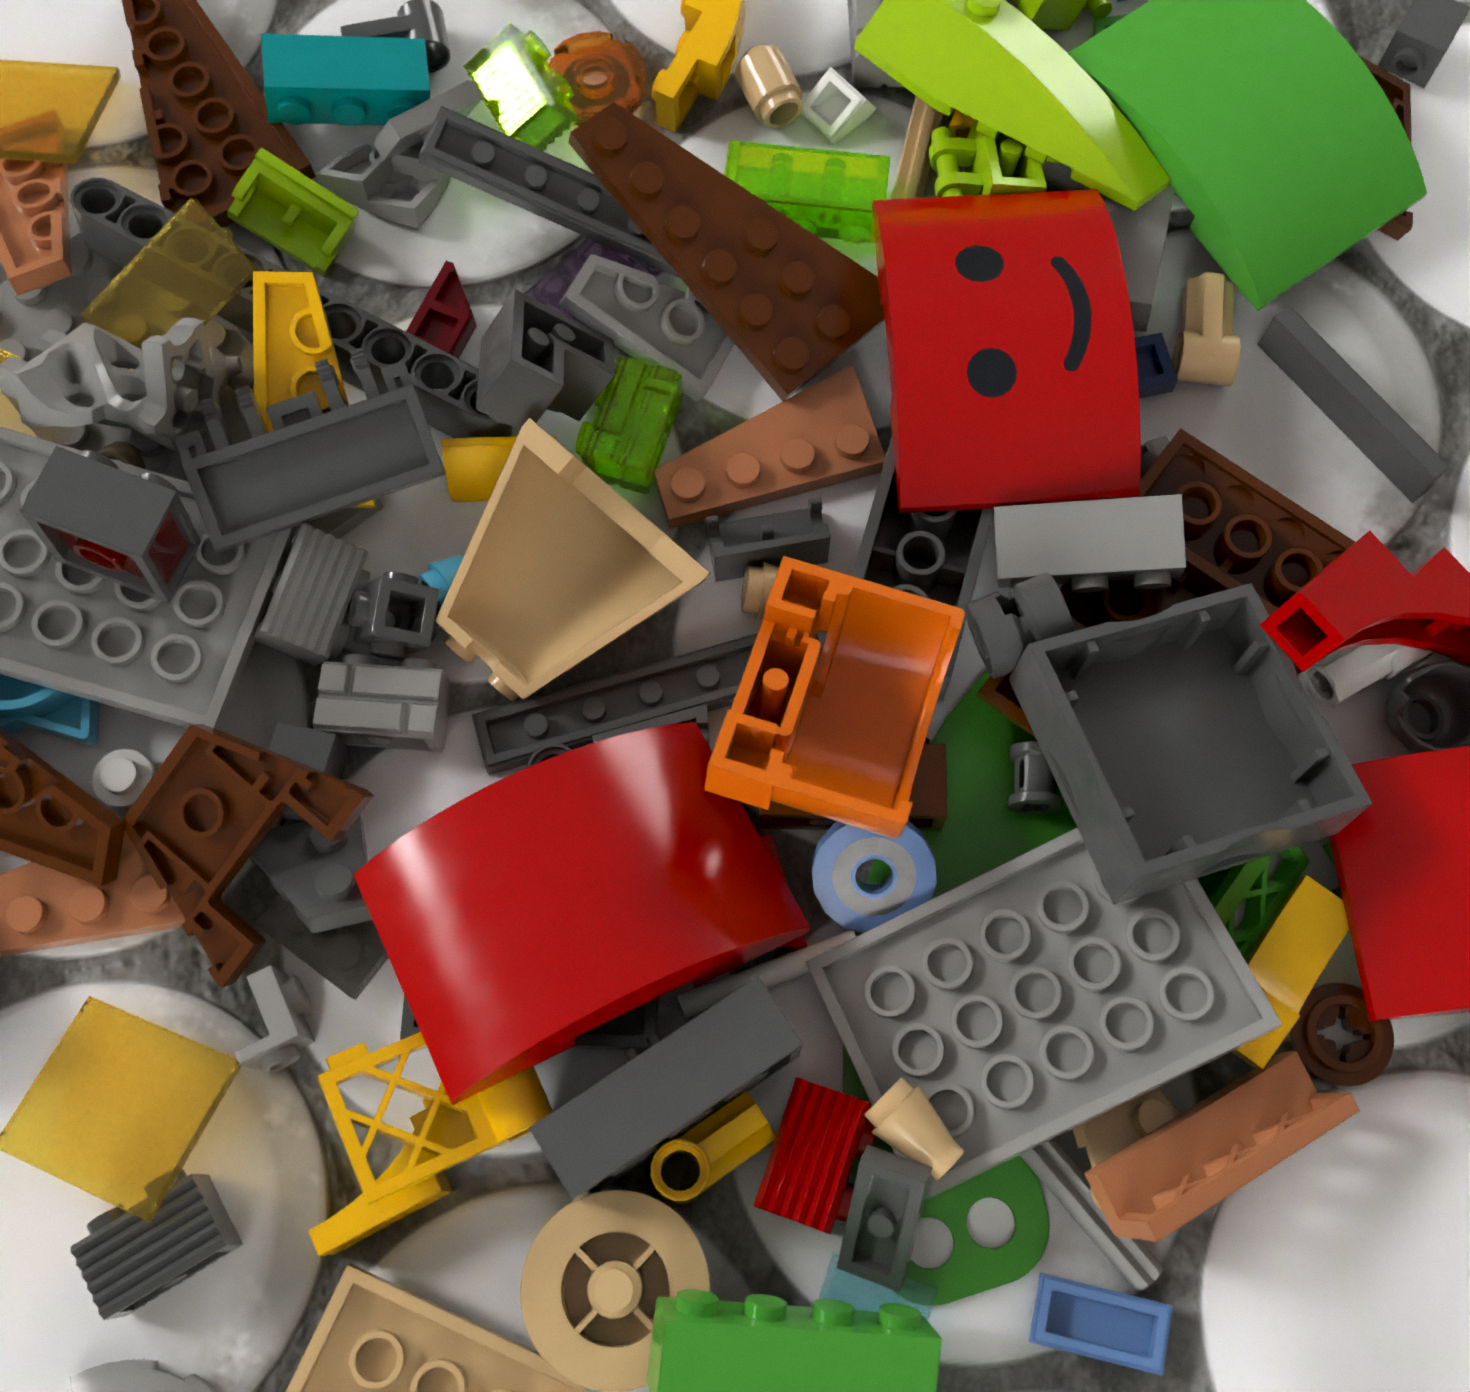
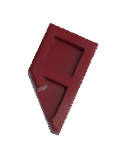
(445, 314)

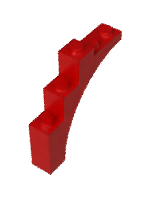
(1376, 601)

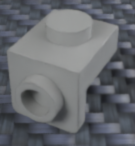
(283, 1008)

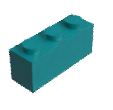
(342, 78)

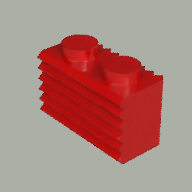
(815, 1156)

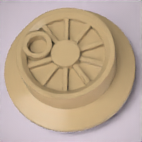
(597, 1282)

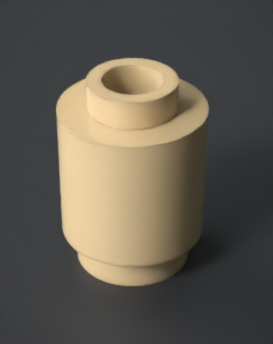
(769, 86)

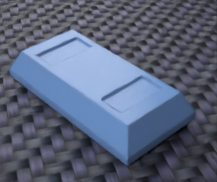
(1101, 1324)

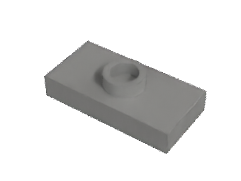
(416, 122)

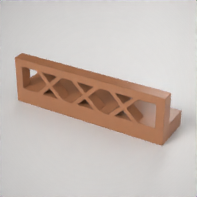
(1214, 1149)

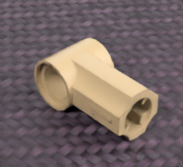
(1206, 344)

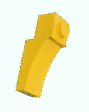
(1292, 957)
(361, 1220)

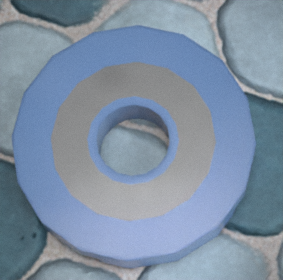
(864, 905)

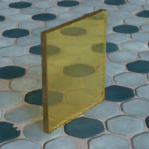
(51, 108)
(119, 1107)

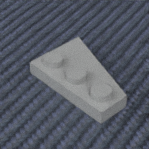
(650, 321)

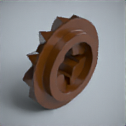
(1358, 1060)

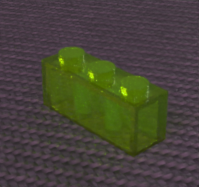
(814, 187)

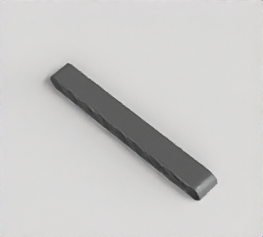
(123, 222)

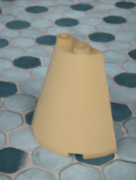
(556, 570)

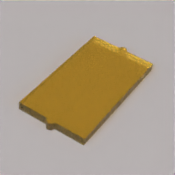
(180, 273)

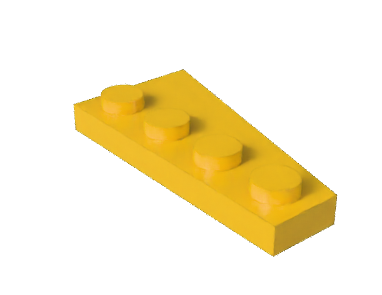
(289, 340)

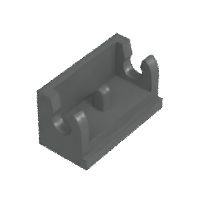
(767, 539)

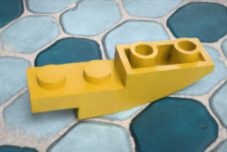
(701, 59)

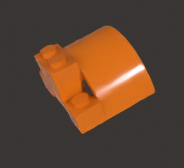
(855, 725)

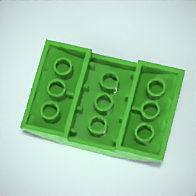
(1261, 129)

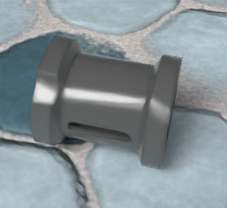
(1033, 782)

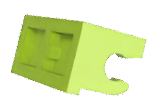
(292, 212)

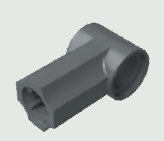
(413, 20)

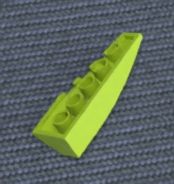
(1013, 82)

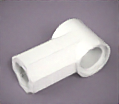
(1357, 668)

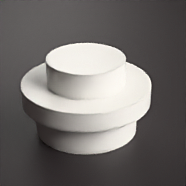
(122, 777)

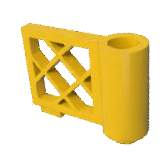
(495, 1114)

